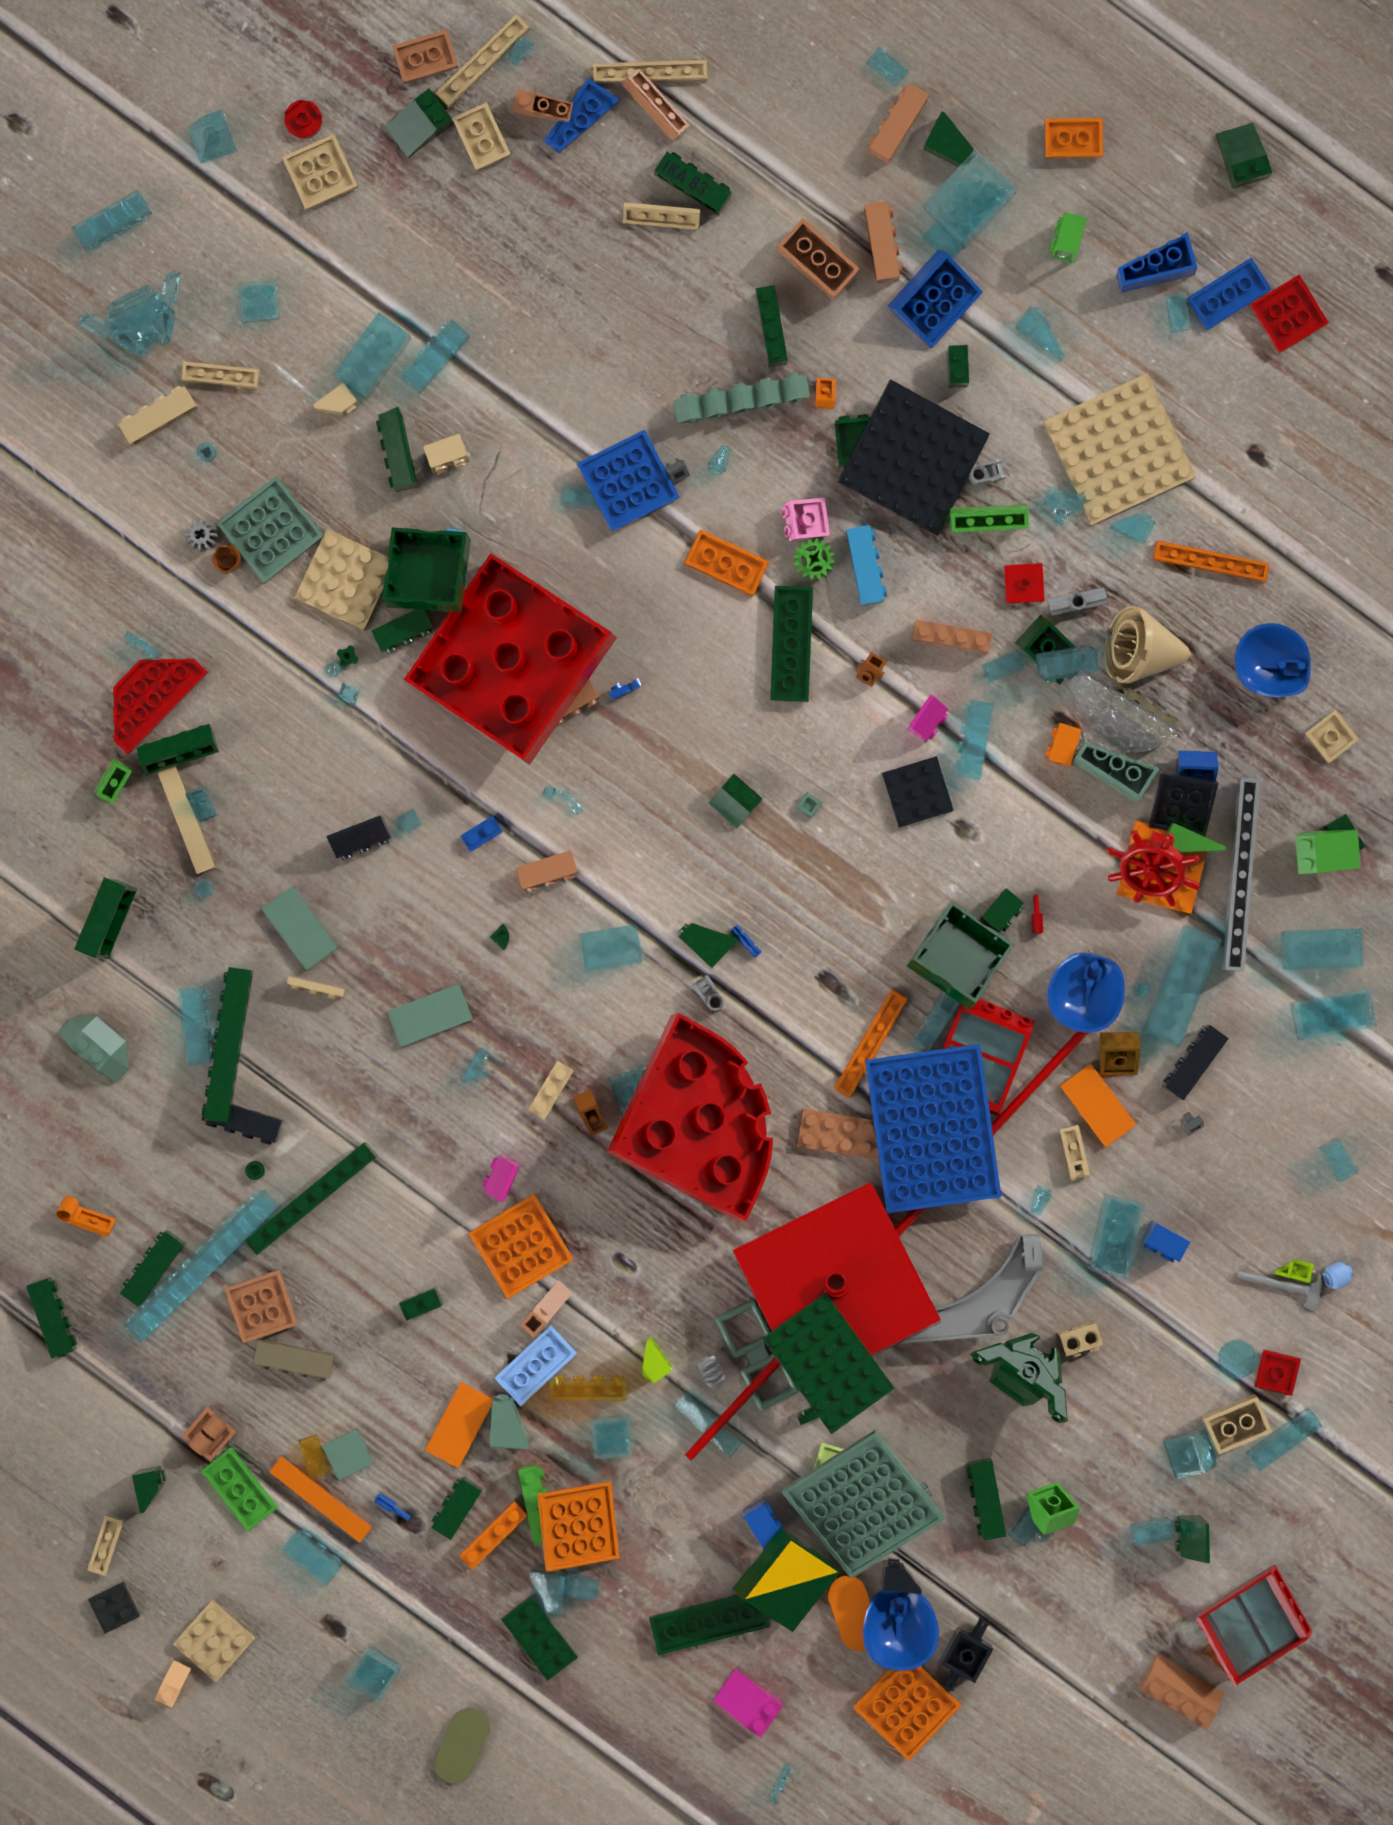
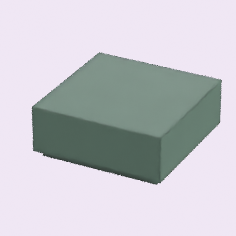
(809, 805)

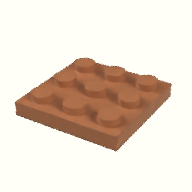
(261, 1306)

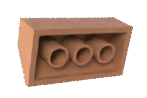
(1181, 1691)

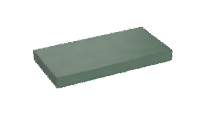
(299, 928)
(430, 1015)

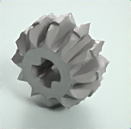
(202, 541)
(711, 1371)

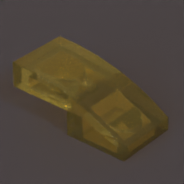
(313, 1456)

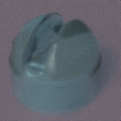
(337, 669)

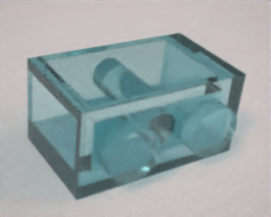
(1338, 1159)
(1151, 1531)

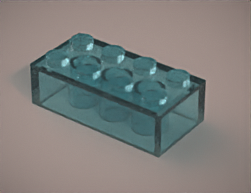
(372, 355)
(1322, 948)
(1333, 1014)
(1116, 1236)

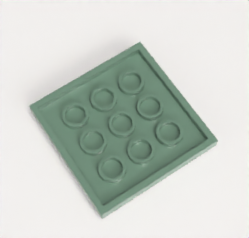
(270, 529)

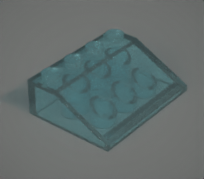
(970, 199)

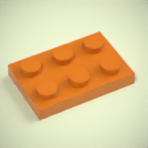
(1074, 138)

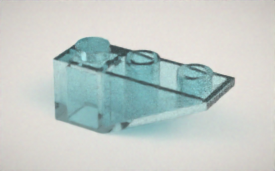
(935, 1020)

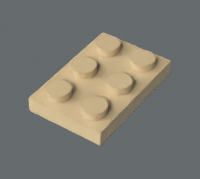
(481, 136)

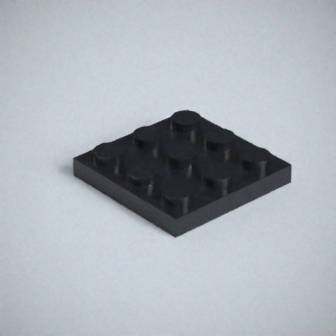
(917, 791)
(1183, 801)

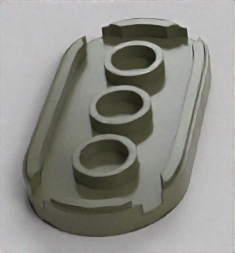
(461, 1745)

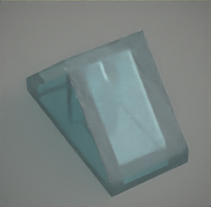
(201, 803)

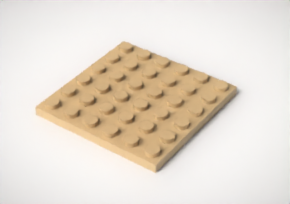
(1119, 449)

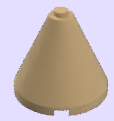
(1141, 646)

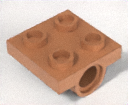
(208, 1434)

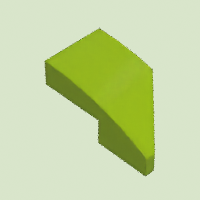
(1297, 1270)

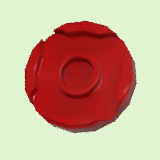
(303, 119)

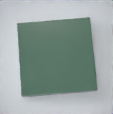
(348, 1454)

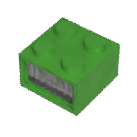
(1068, 238)

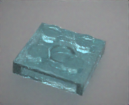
(259, 301)

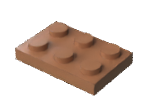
(425, 56)

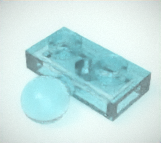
(1025, 1529)

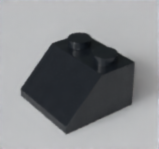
(898, 1577)

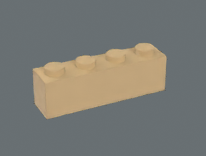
(158, 415)

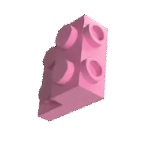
(805, 519)

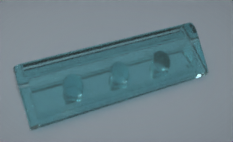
(703, 1419)

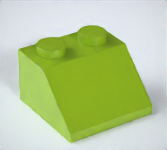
(655, 1362)

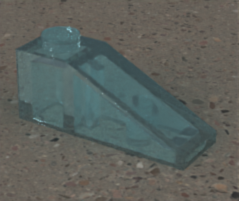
(1038, 330)

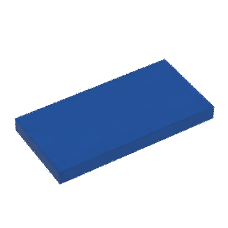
(1229, 294)

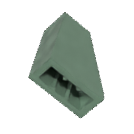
(507, 1425)

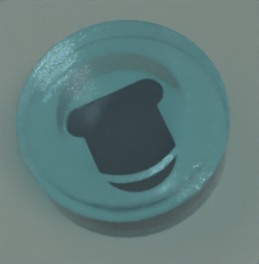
(206, 452)

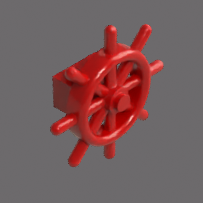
(1153, 866)

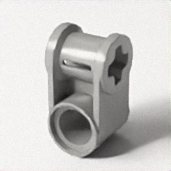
(991, 472)
(708, 993)

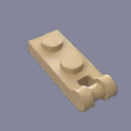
(1074, 1152)

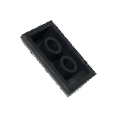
(359, 838)

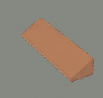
(655, 104)

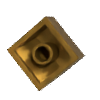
(1119, 1053)

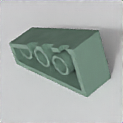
(1116, 770)

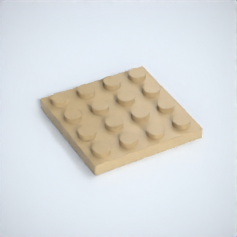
(344, 580)

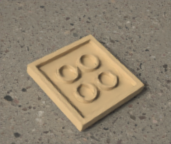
(320, 172)
(214, 1641)

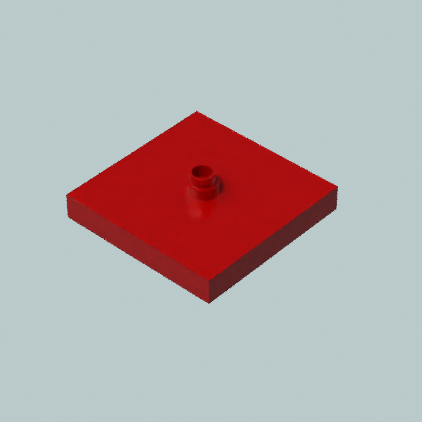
(510, 658)
(850, 1256)

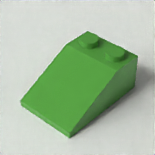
(1327, 851)

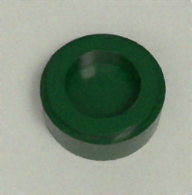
(255, 1170)

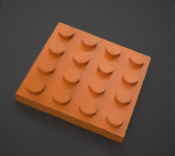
(1185, 895)
(521, 1246)
(578, 1526)
(907, 1708)

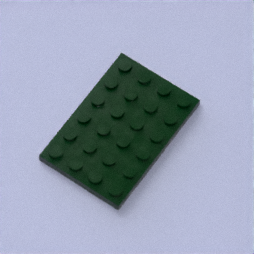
(828, 1363)

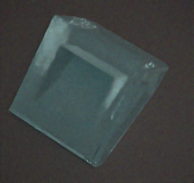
(409, 821)

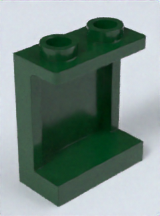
(847, 435)

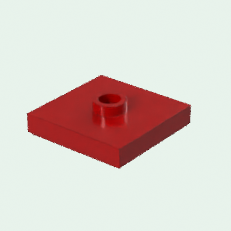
(1024, 583)
(1277, 1372)

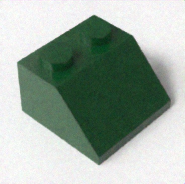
(735, 800)
(148, 1485)

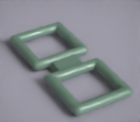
(755, 1351)

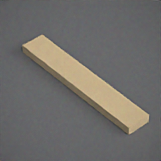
(482, 61)
(655, 71)
(186, 820)

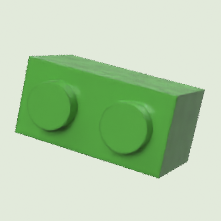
(112, 780)

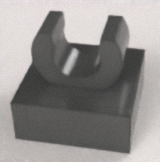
(677, 471)
(1192, 1124)

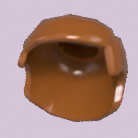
(226, 559)

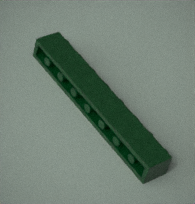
(228, 1045)
(311, 1198)

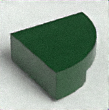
(501, 936)

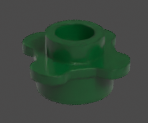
(348, 651)

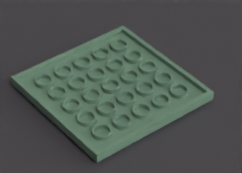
(863, 1503)

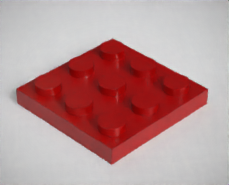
(1289, 314)

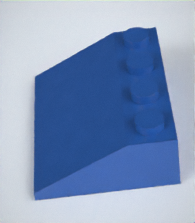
(935, 298)

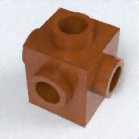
(871, 669)

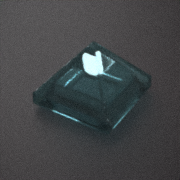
(349, 693)

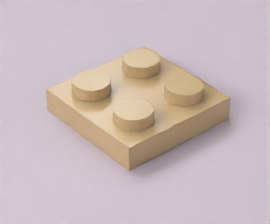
(1331, 736)

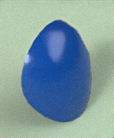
(1273, 661)
(1086, 992)
(900, 1630)

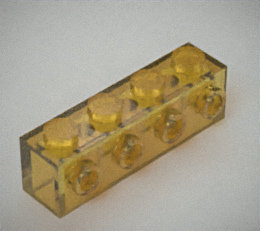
(588, 1389)

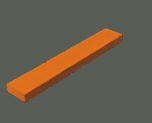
(1211, 561)
(870, 1042)
(320, 1499)

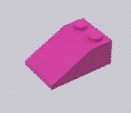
(501, 1178)
(748, 1703)

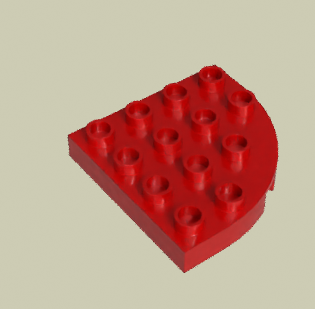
(698, 1121)

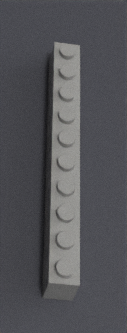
(1240, 874)

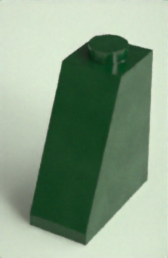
(948, 142)
(706, 942)

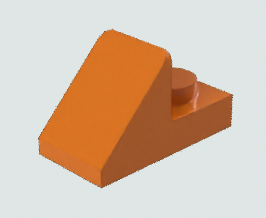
(825, 393)

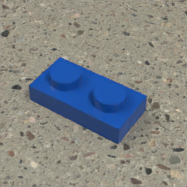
(481, 833)

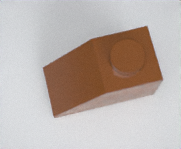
(590, 1112)

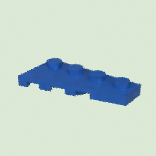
(588, 107)

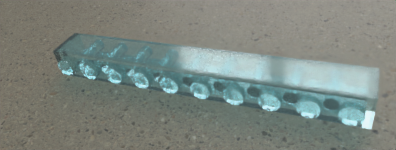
(198, 1269)

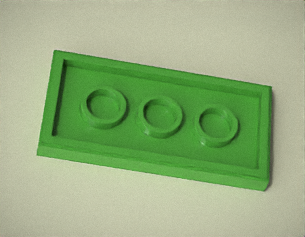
(239, 1489)

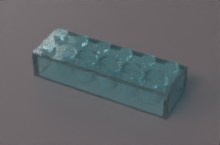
(1181, 985)

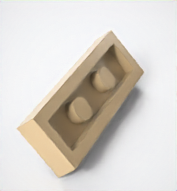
(316, 988)
(550, 1090)
(105, 1545)

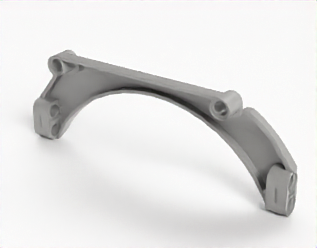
(993, 1300)

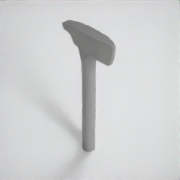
(1311, 1291)

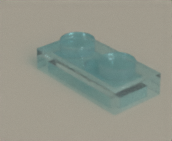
(887, 66)
(1178, 311)
(578, 498)
(135, 642)
(1002, 666)

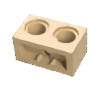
(1079, 1334)

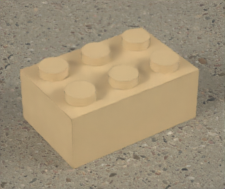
(1236, 1424)

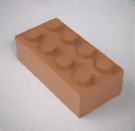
(818, 259)

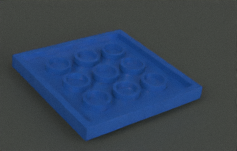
(628, 480)

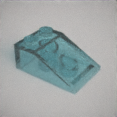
(611, 947)

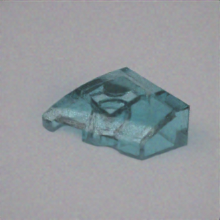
(549, 1590)

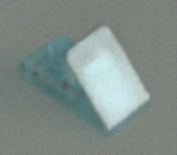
(473, 1071)

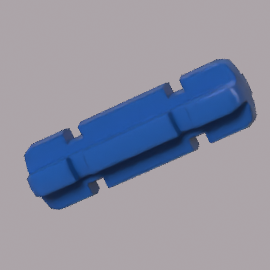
(745, 940)

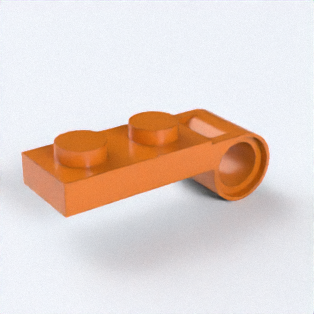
(72, 1213)

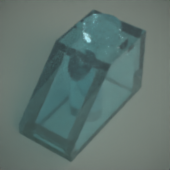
(1134, 527)
(581, 1586)

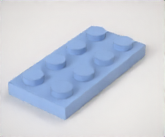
(535, 1365)

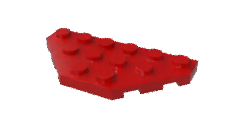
(149, 695)

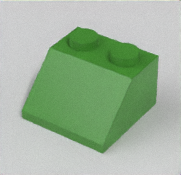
(1052, 1508)

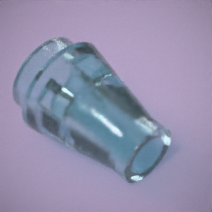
(520, 50)
(719, 461)
(1040, 1199)

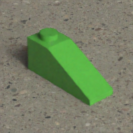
(1190, 841)

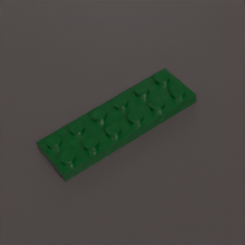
(791, 644)
(705, 1623)

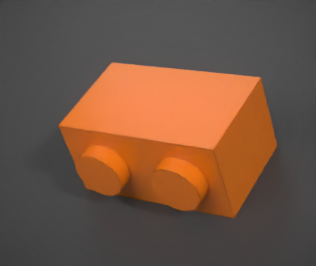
(1063, 744)

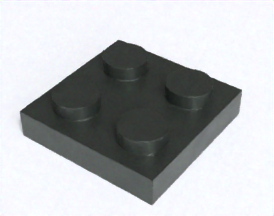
(114, 1607)

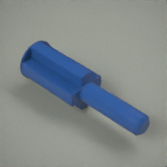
(390, 1506)

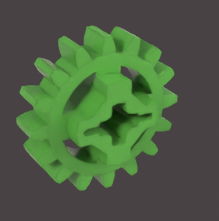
(821, 564)

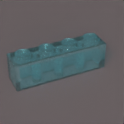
(112, 220)
(435, 356)
(974, 739)
(195, 1025)
(1284, 1439)

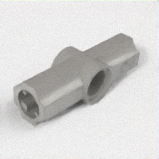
(1089, 599)

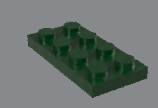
(539, 1638)

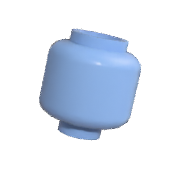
(1337, 1275)

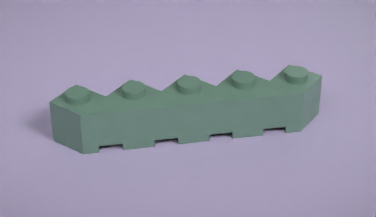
(741, 398)

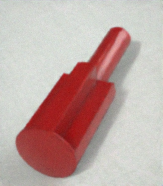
(1037, 917)

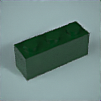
(402, 630)
(456, 1507)

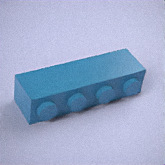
(865, 565)

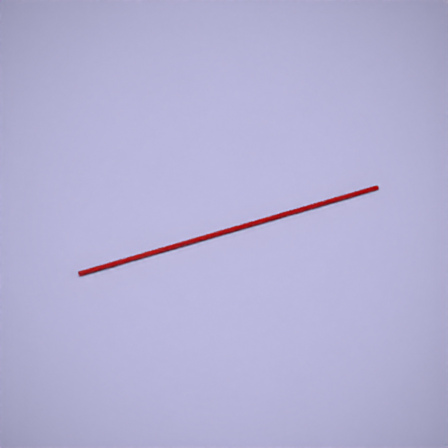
(900, 1229)

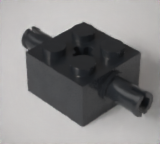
(970, 1666)

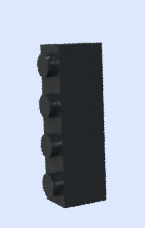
(1195, 1062)
(251, 1124)

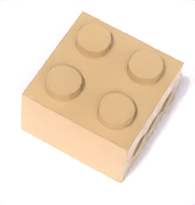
(446, 454)

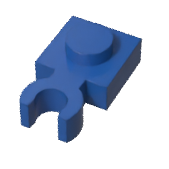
(619, 690)

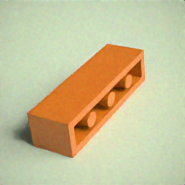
(493, 1534)

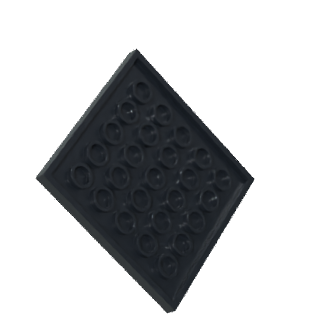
(913, 457)

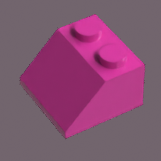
(928, 718)

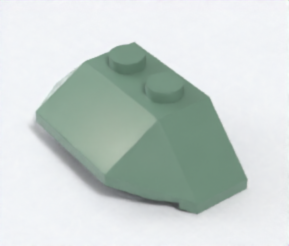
(97, 1045)

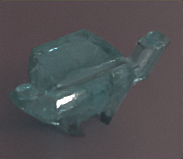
(138, 317)

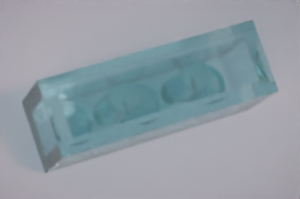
(1066, 663)
(312, 1556)

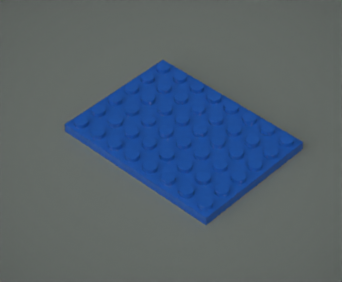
(933, 1128)

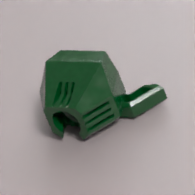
(1026, 1373)

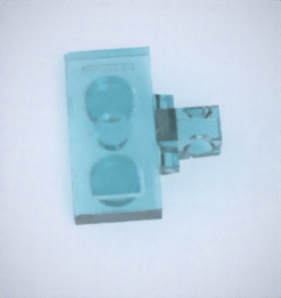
(1064, 503)

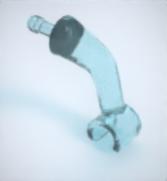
(574, 805)

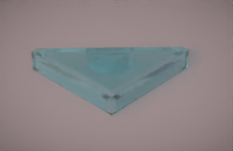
(779, 1784)

